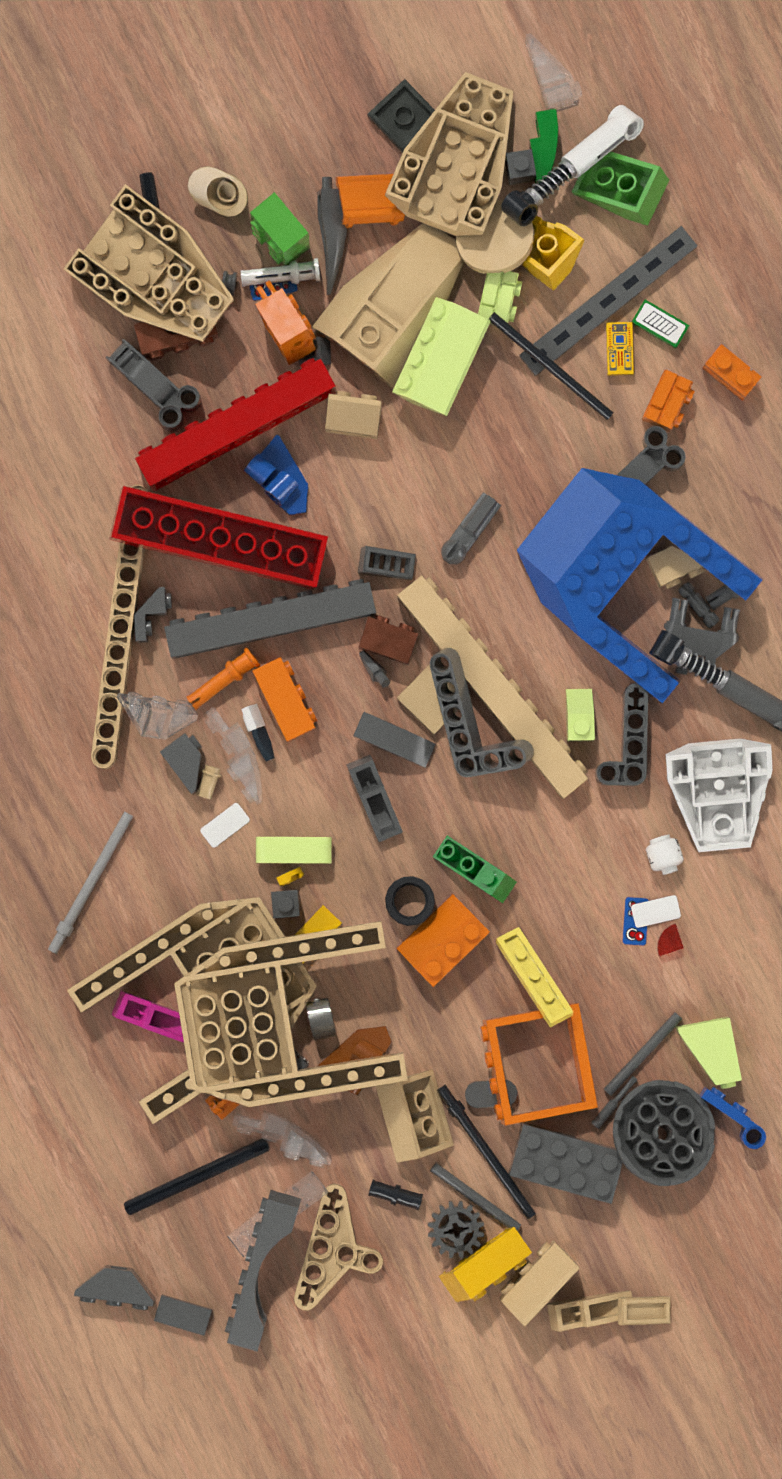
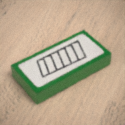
(660, 324)

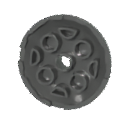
(687, 1127)

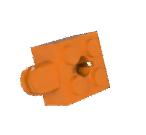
(285, 323)

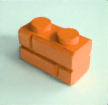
(731, 372)
(668, 400)

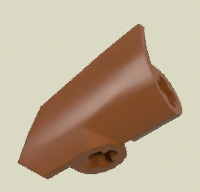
(361, 1045)

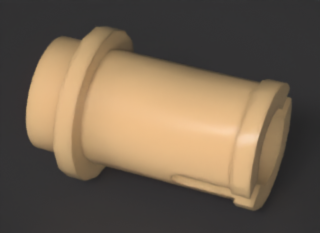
(208, 781)

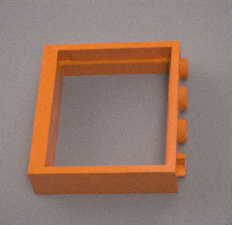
(498, 1083)

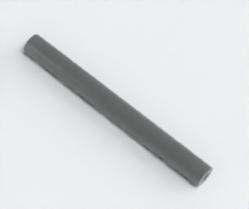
(642, 1054)
(475, 1197)

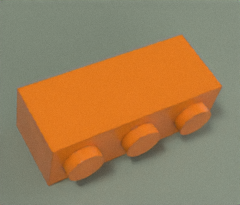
(285, 699)

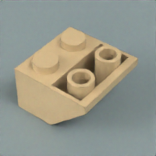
(353, 415)

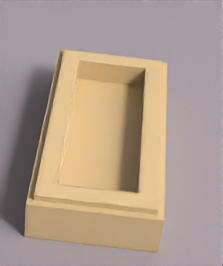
(643, 1310)

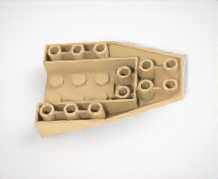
(151, 269)

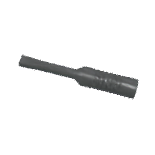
(612, 1105)

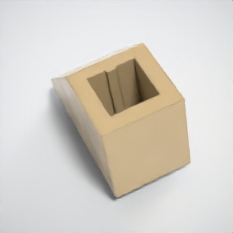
(671, 565)

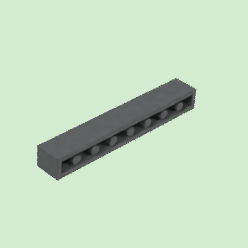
(270, 620)

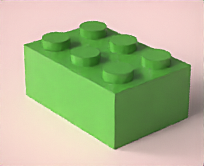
(280, 230)

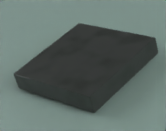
(401, 114)

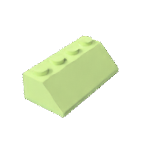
(441, 356)

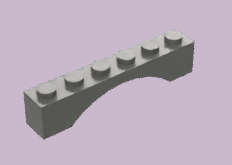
(277, 1222)

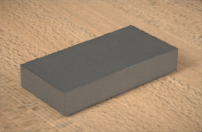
(183, 1314)

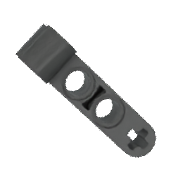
(153, 384)
(652, 458)

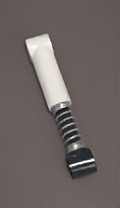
(620, 125)

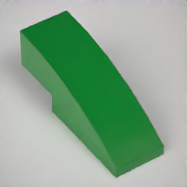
(546, 144)

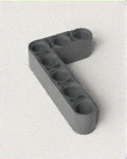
(467, 723)

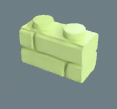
(499, 295)

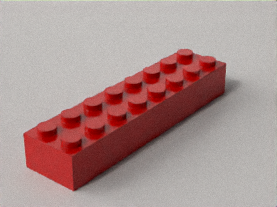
(235, 425)
(218, 537)

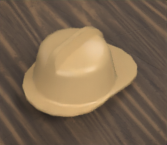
(218, 191)

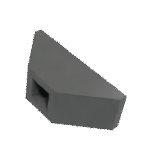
(116, 1286)

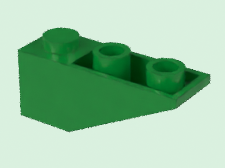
(475, 869)

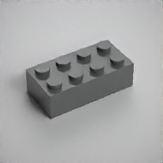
(566, 1163)

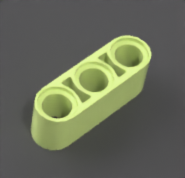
(294, 850)

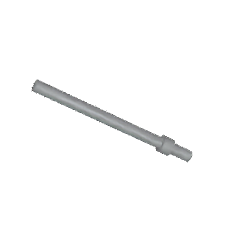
(65, 927)

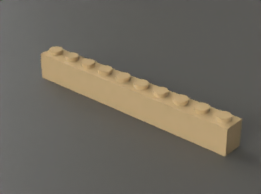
(492, 687)

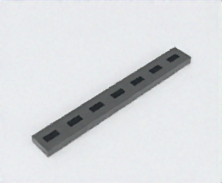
(612, 298)

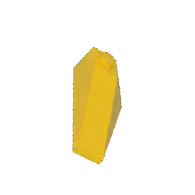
(552, 252)

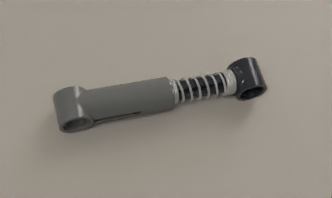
(734, 687)

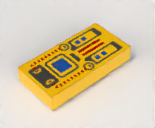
(619, 348)

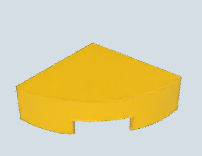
(290, 876)

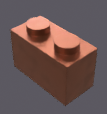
(388, 640)

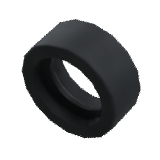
(411, 920)

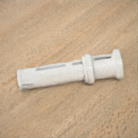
(249, 277)

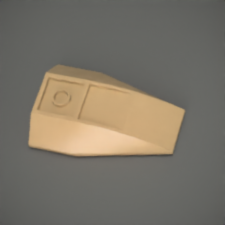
(456, 159)
(389, 301)

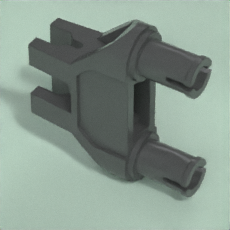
(700, 641)

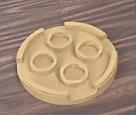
(501, 245)

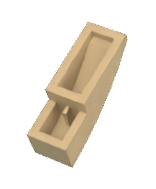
(585, 1311)

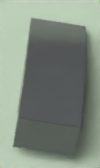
(394, 739)
(374, 798)

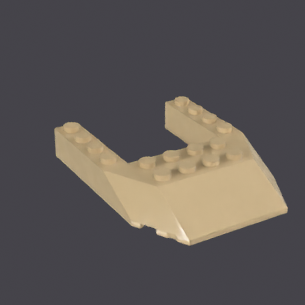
(190, 943)
(241, 1025)

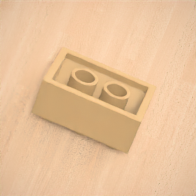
(415, 1116)
(538, 1282)

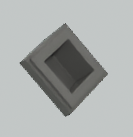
(322, 351)

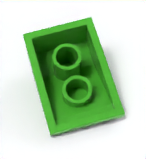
(623, 187)

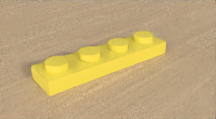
(534, 977)

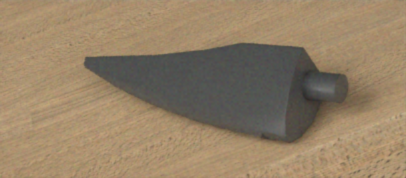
(332, 230)

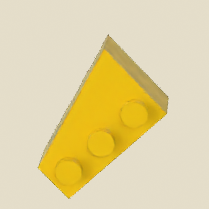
(486, 1266)

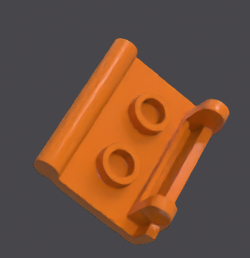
(365, 200)

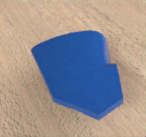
(280, 477)

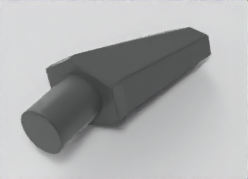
(374, 669)

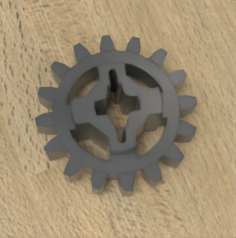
(468, 1226)

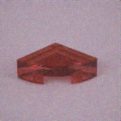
(669, 941)

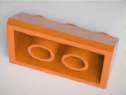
(443, 940)

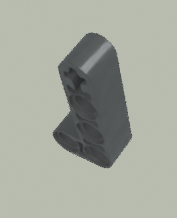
(629, 734)

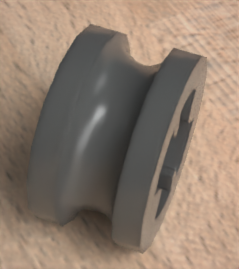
(230, 282)

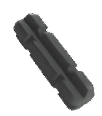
(698, 604)

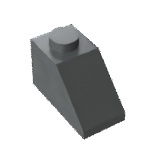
(185, 760)

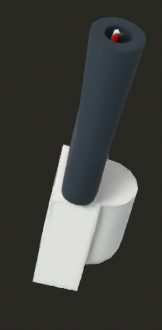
(255, 723)

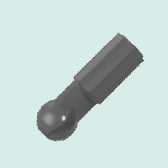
(470, 529)

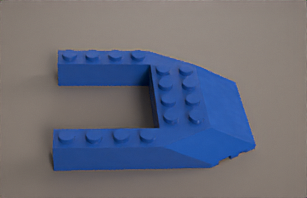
(594, 544)

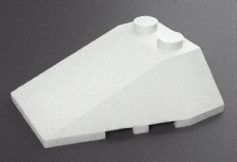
(720, 790)

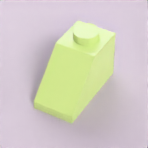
(579, 715)

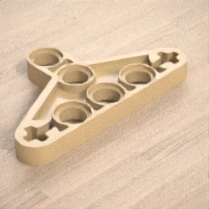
(330, 1264)

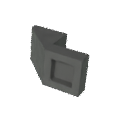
(154, 606)

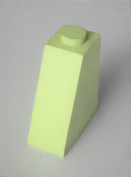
(714, 1049)

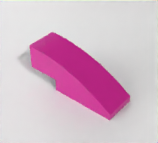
(148, 1015)

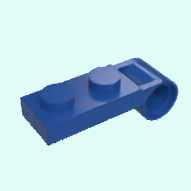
(735, 1112)

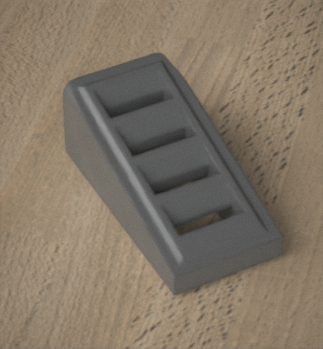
(364, 568)

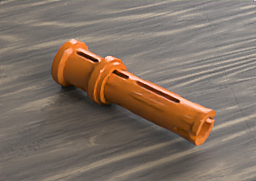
(233, 671)

